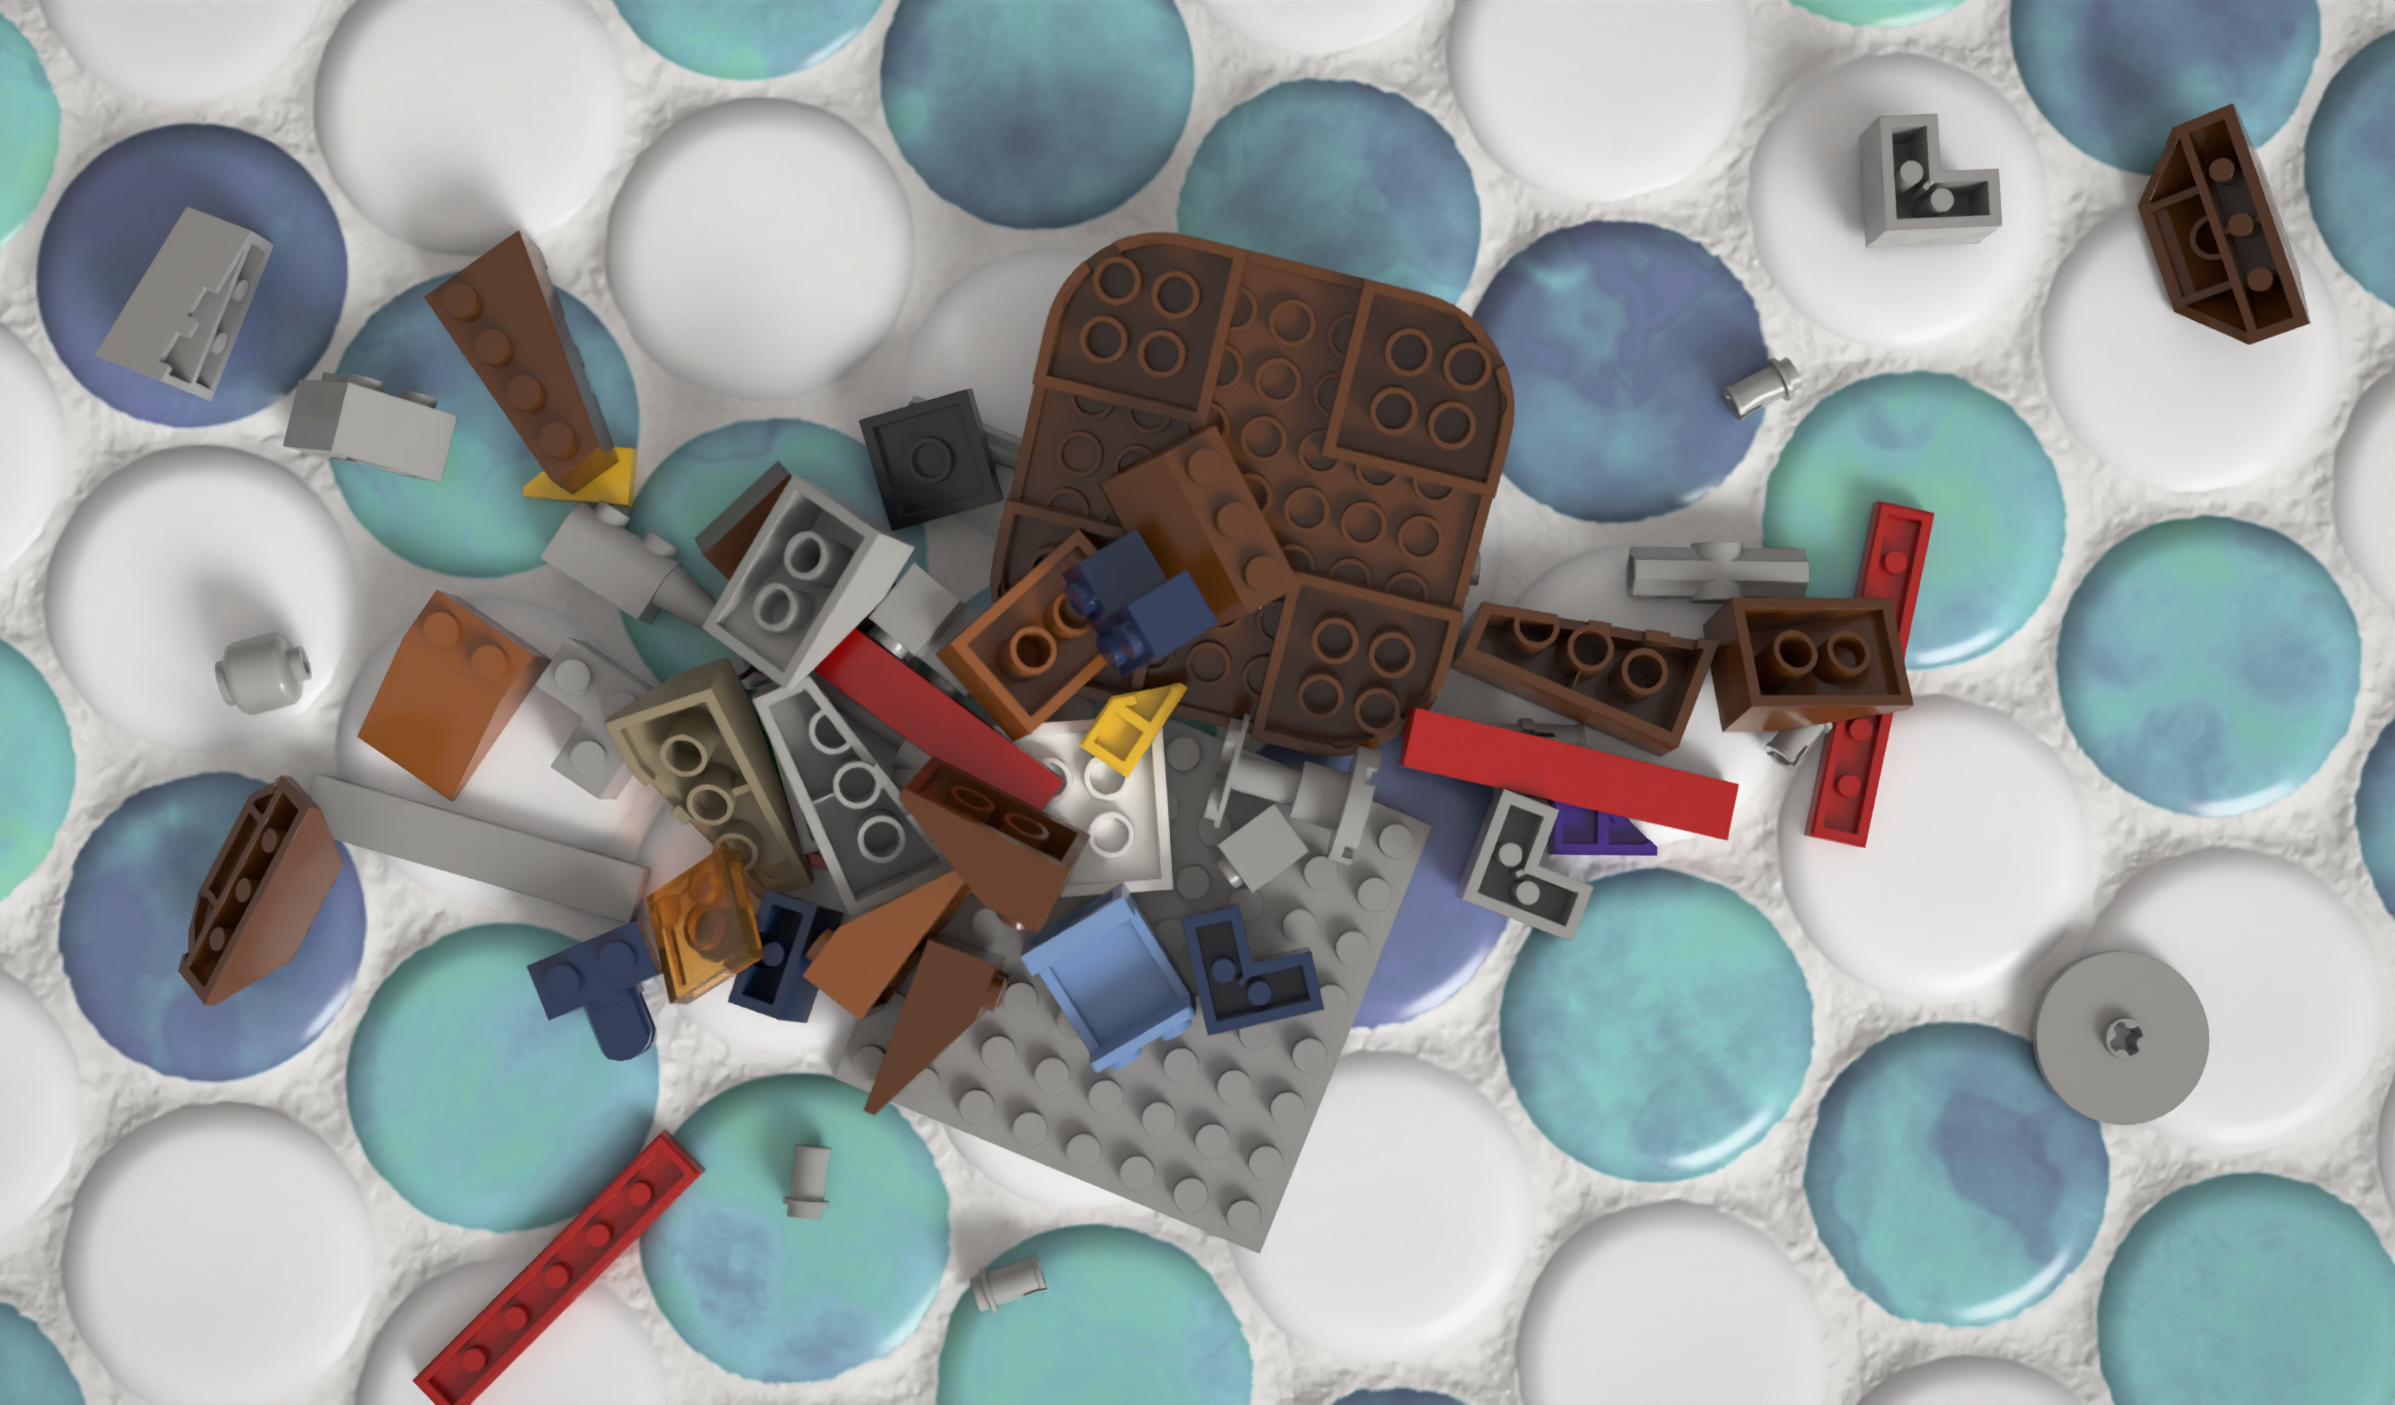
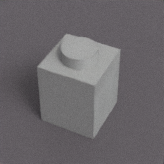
(1260, 849)

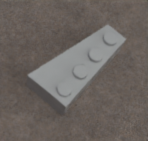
(847, 799)

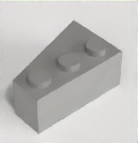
(189, 304)

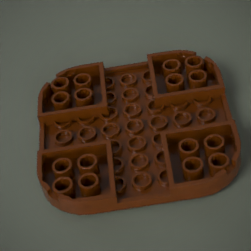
(1358, 426)

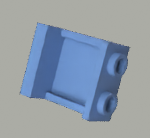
(1111, 978)

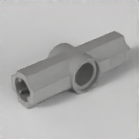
(1716, 572)

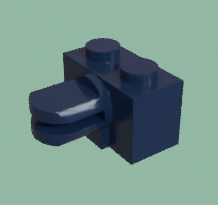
(786, 933)
(607, 982)

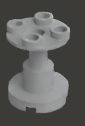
(1315, 794)

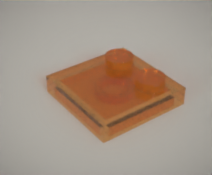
(704, 926)

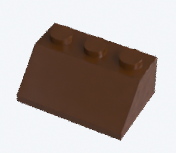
(1204, 521)

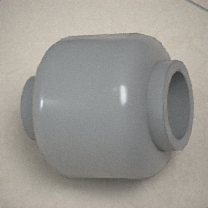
(262, 673)

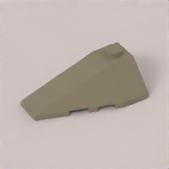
(711, 762)

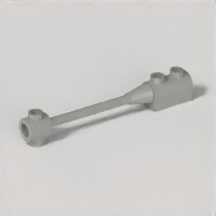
(645, 578)

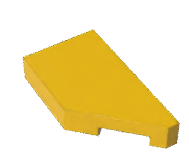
(612, 486)
(1130, 725)

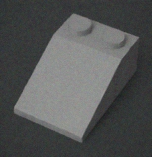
(805, 582)

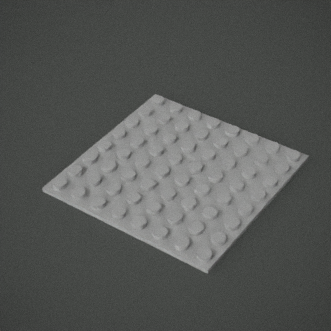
(1196, 1119)

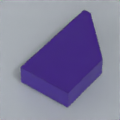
(1595, 833)

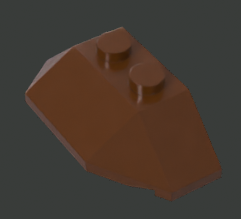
(2222, 232)
(260, 892)

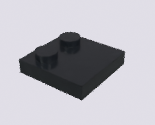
(931, 459)

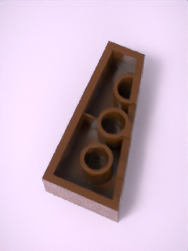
(522, 350)
(1591, 672)

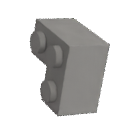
(1909, 195)
(359, 424)
(919, 621)
(595, 690)
(1506, 871)

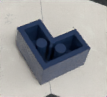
(1134, 605)
(1240, 989)

